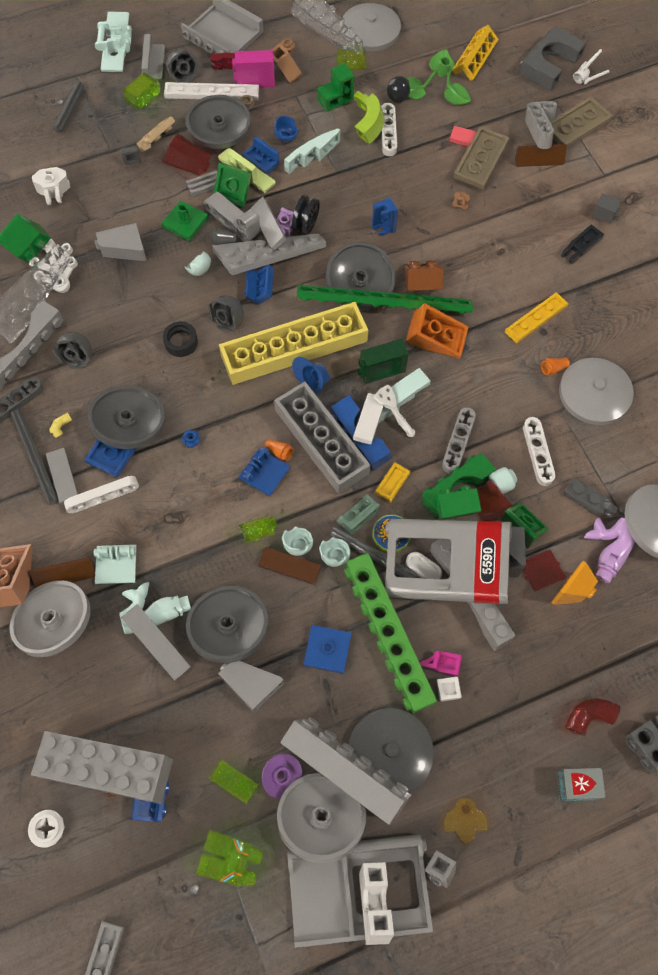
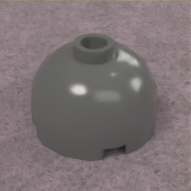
(182, 66)
(226, 312)
(73, 350)

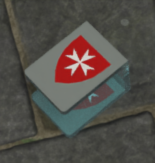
(580, 784)

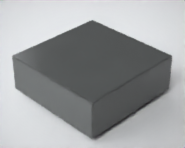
(130, 155)

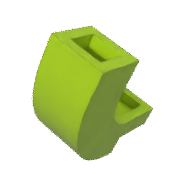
(373, 121)

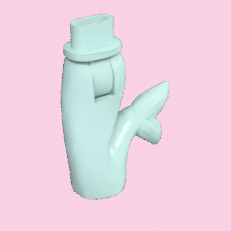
(159, 611)

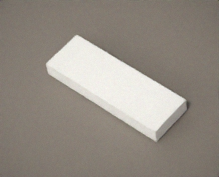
(368, 420)

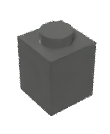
(607, 208)

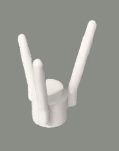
(582, 74)

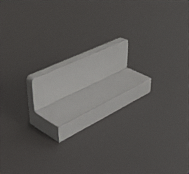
(153, 58)

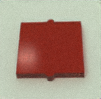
(492, 502)
(543, 570)

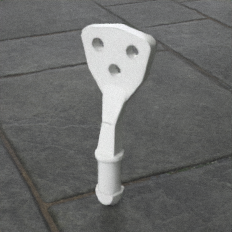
(392, 405)

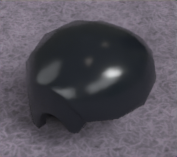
(398, 89)

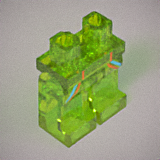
(237, 857)

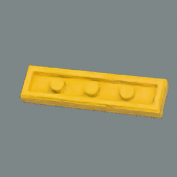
(536, 317)

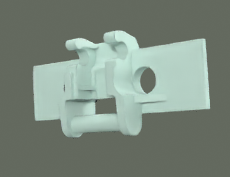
(120, 41)

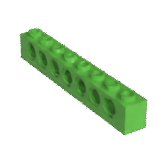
(364, 566)

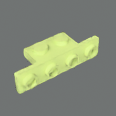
(258, 177)

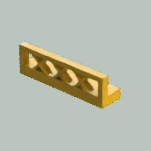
(475, 48)

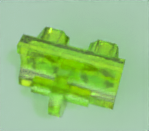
(258, 528)

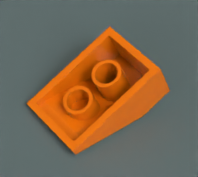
(436, 332)

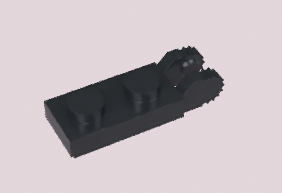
(583, 243)

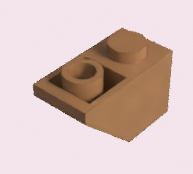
(285, 63)

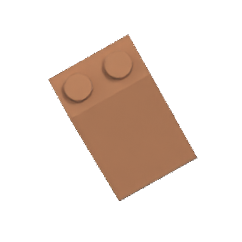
(14, 574)

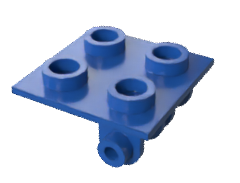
(264, 471)

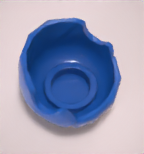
(285, 129)

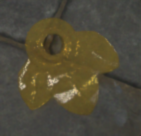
(465, 824)

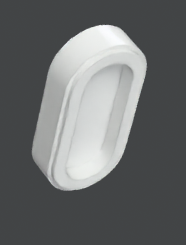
(423, 566)

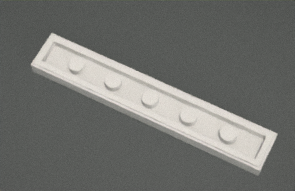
(201, 90)

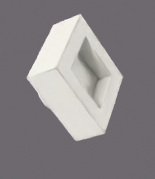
(448, 689)

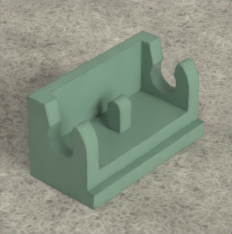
(359, 515)

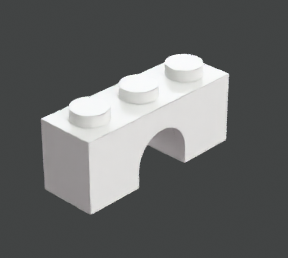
(376, 917)

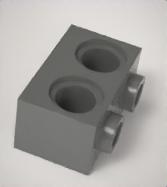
(645, 750)

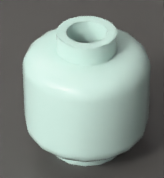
(504, 479)

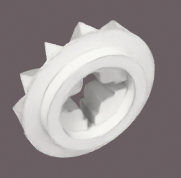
(38, 821)

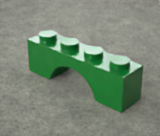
(474, 472)

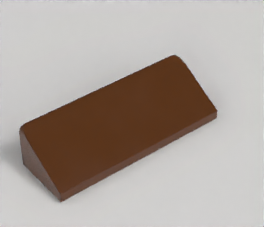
(536, 156)
(67, 571)

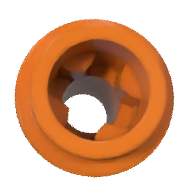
(554, 365)
(281, 450)

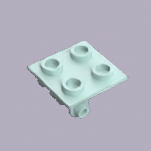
(115, 564)

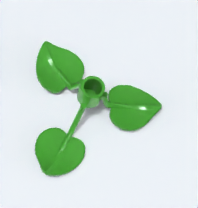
(442, 65)

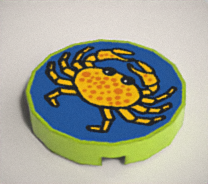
(381, 538)

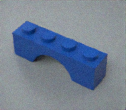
(348, 414)

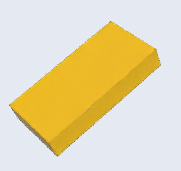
(392, 482)

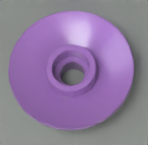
(290, 772)

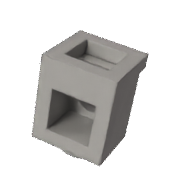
(438, 872)

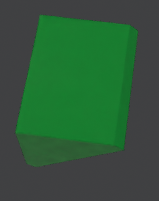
(522, 517)

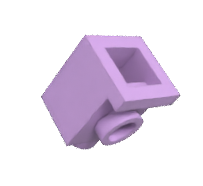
(285, 221)

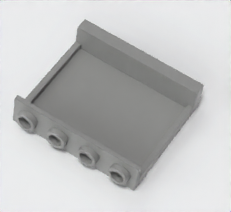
(224, 28)

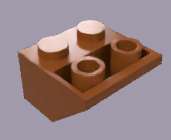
(423, 276)

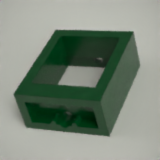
(383, 361)

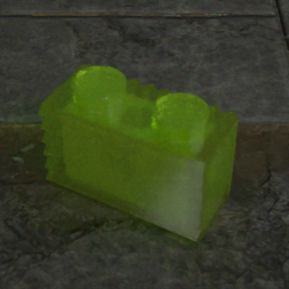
(141, 90)

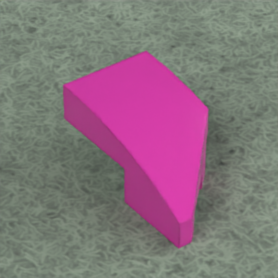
(443, 663)

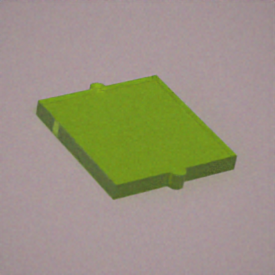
(352, 60)

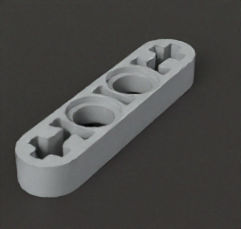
(458, 440)

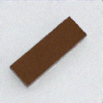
(290, 565)

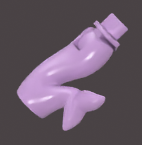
(616, 553)

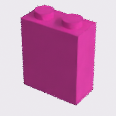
(254, 68)

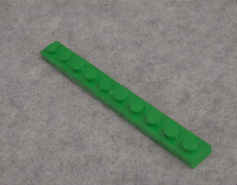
(377, 299)

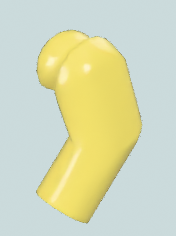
(58, 423)

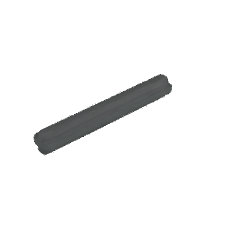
(68, 106)

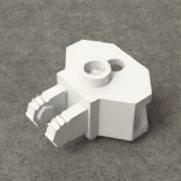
(52, 184)

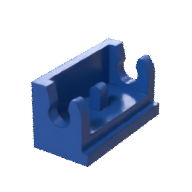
(384, 216)

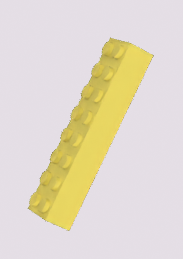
(305, 337)

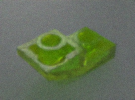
(233, 781)

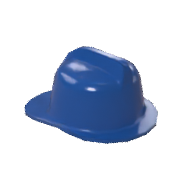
(312, 373)

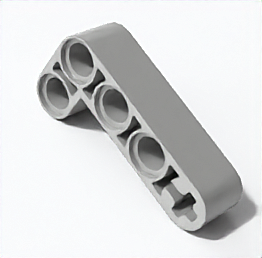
(538, 121)
(245, 224)

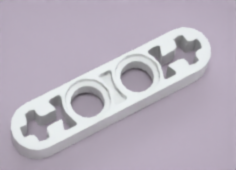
(389, 129)
(539, 451)
(101, 494)

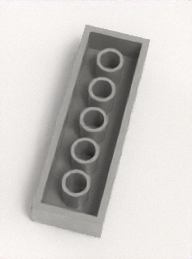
(322, 437)
(102, 767)
(346, 769)

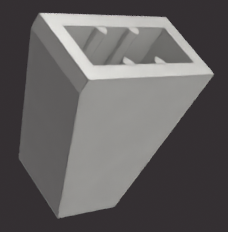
(121, 243)
(250, 683)

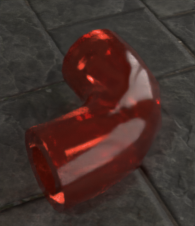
(589, 711)

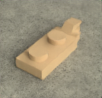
(154, 134)

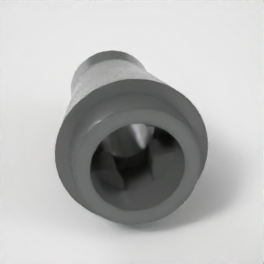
(223, 237)

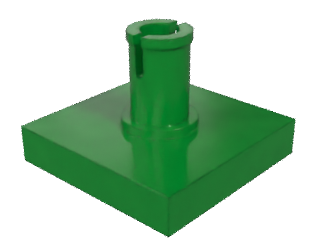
(232, 183)
(184, 221)

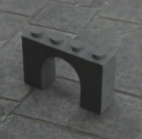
(555, 43)

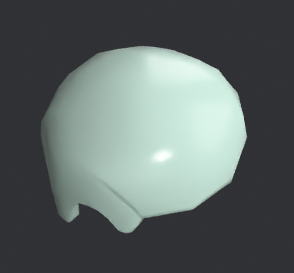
(199, 265)
(297, 541)
(334, 552)

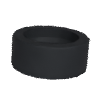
(178, 327)

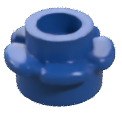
(191, 442)

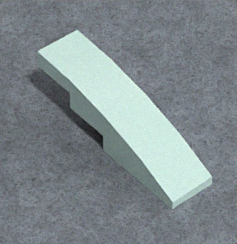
(315, 148)
(406, 390)

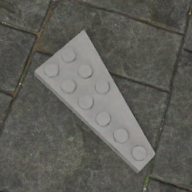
(254, 254)

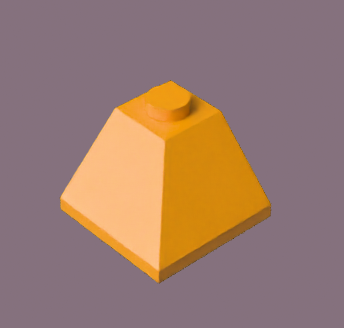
(578, 586)

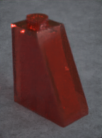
(186, 156)

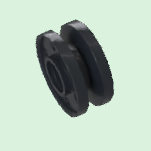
(305, 214)

